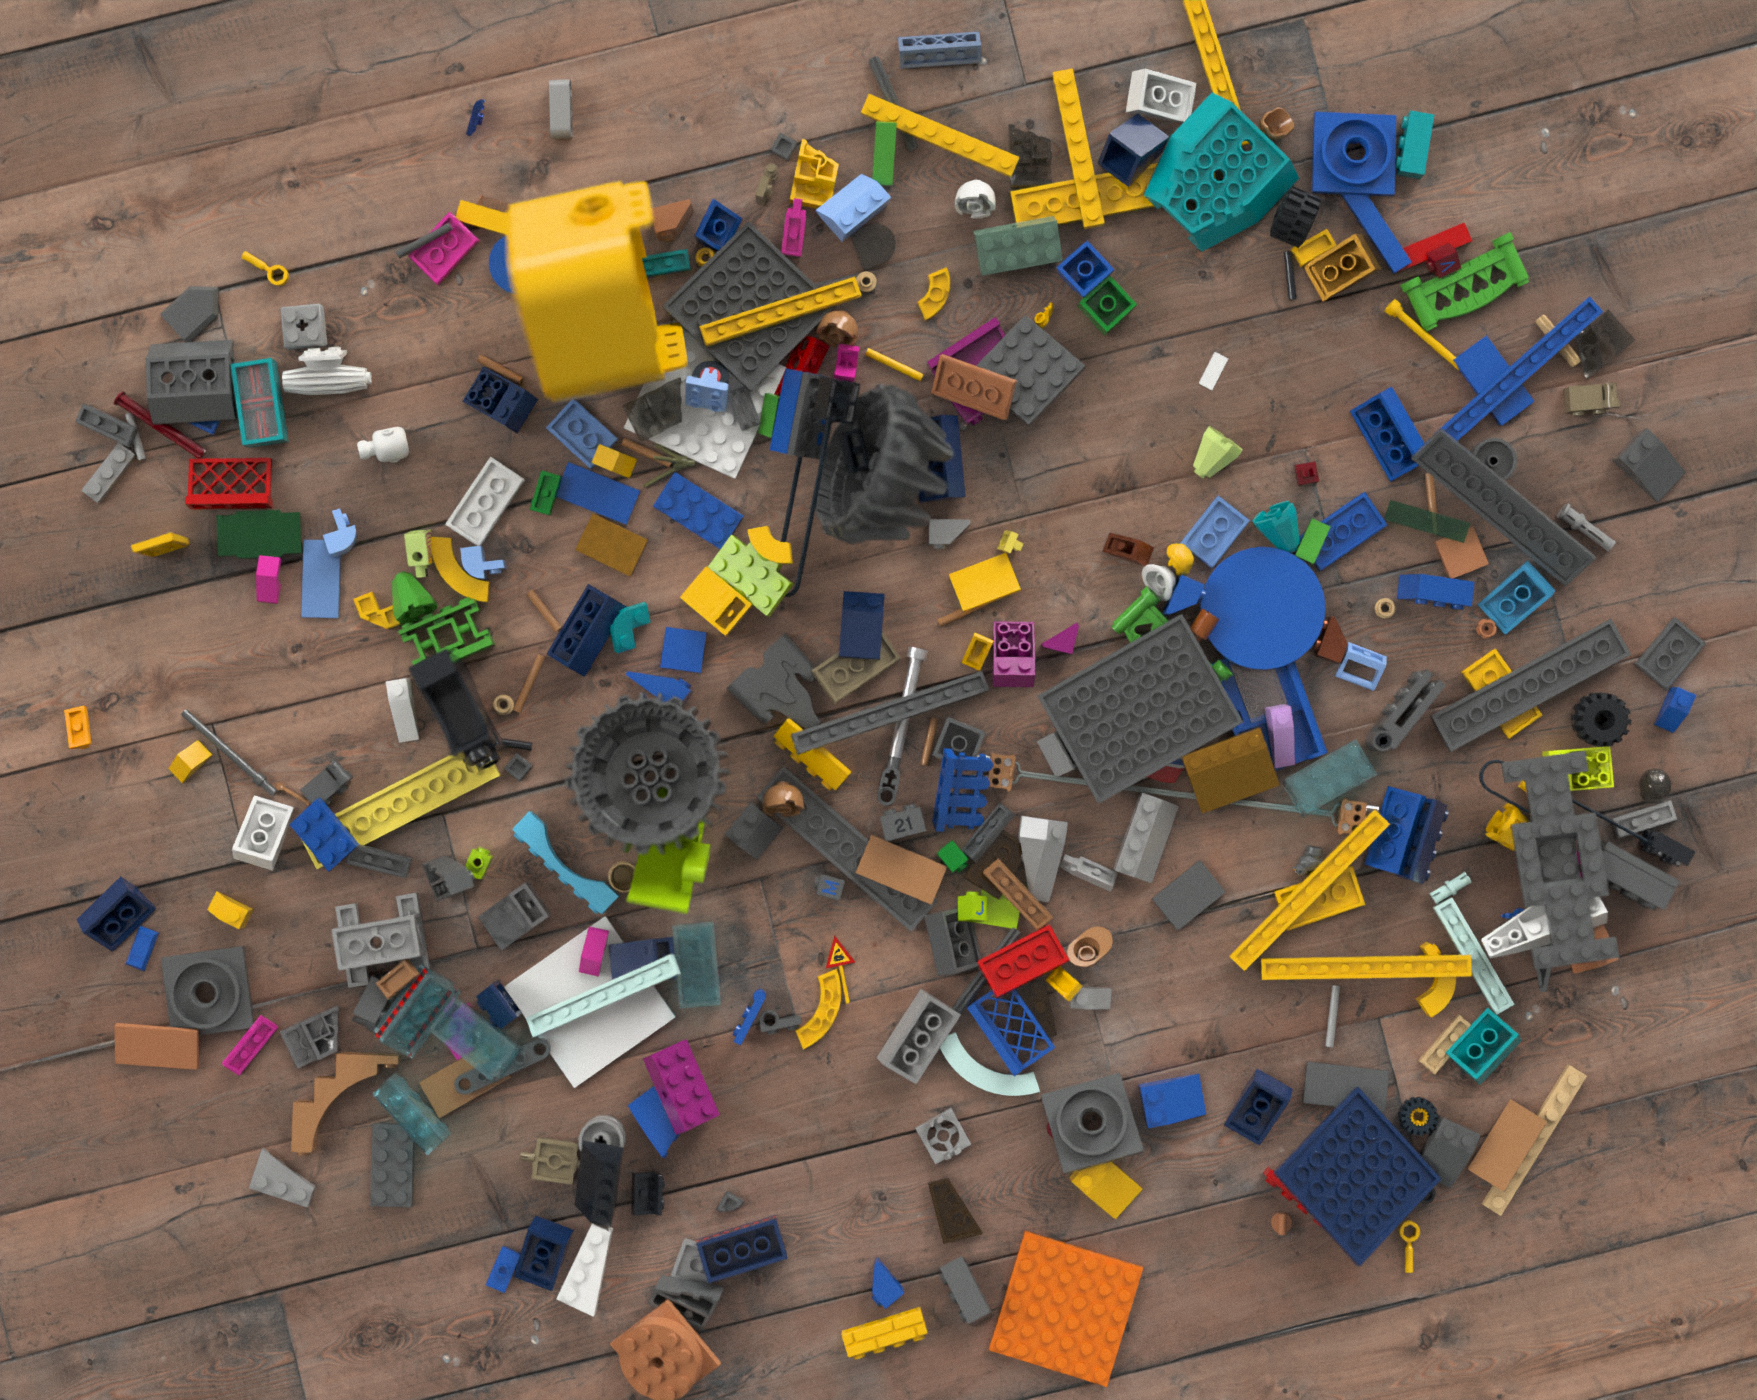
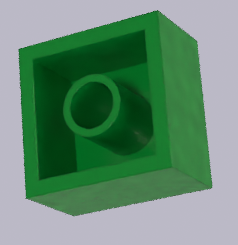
(1107, 305)

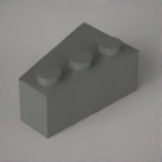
(447, 877)

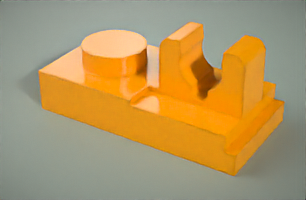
(78, 727)

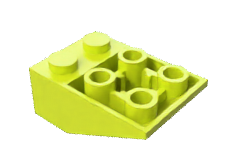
(1599, 766)

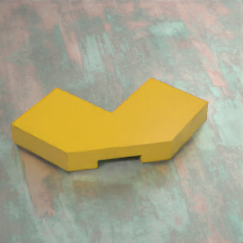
(370, 611)

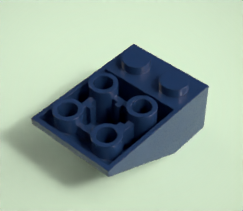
(500, 399)
(636, 954)

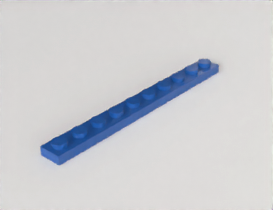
(1522, 369)

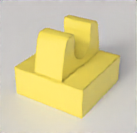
(1009, 542)

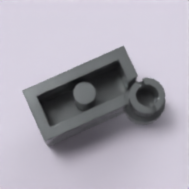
(328, 783)
(371, 1006)

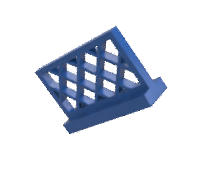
(999, 1041)

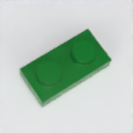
(545, 493)

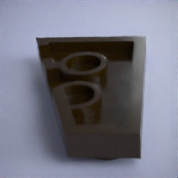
(951, 1212)

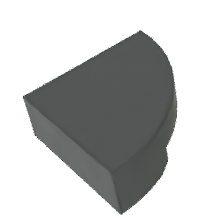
(729, 1202)

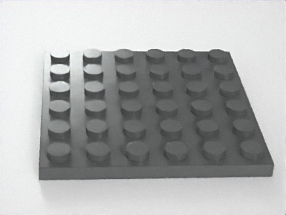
(736, 280)

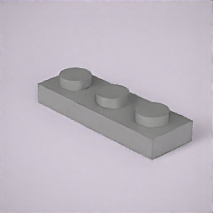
(109, 472)

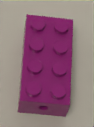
(681, 1087)

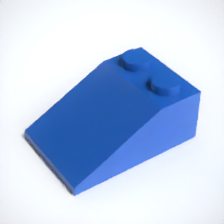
(667, 686)
(1172, 1100)

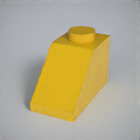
(230, 910)

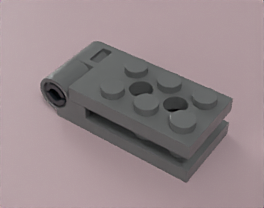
(1387, 734)

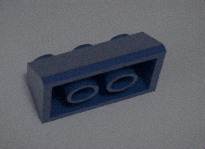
(115, 914)

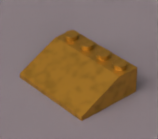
(1230, 770)

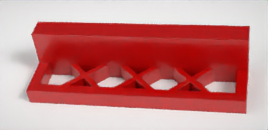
(809, 359)

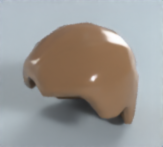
(1276, 124)

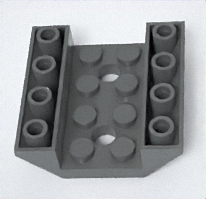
(189, 395)

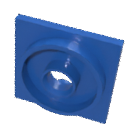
(1336, 172)

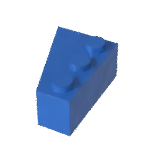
(1435, 590)

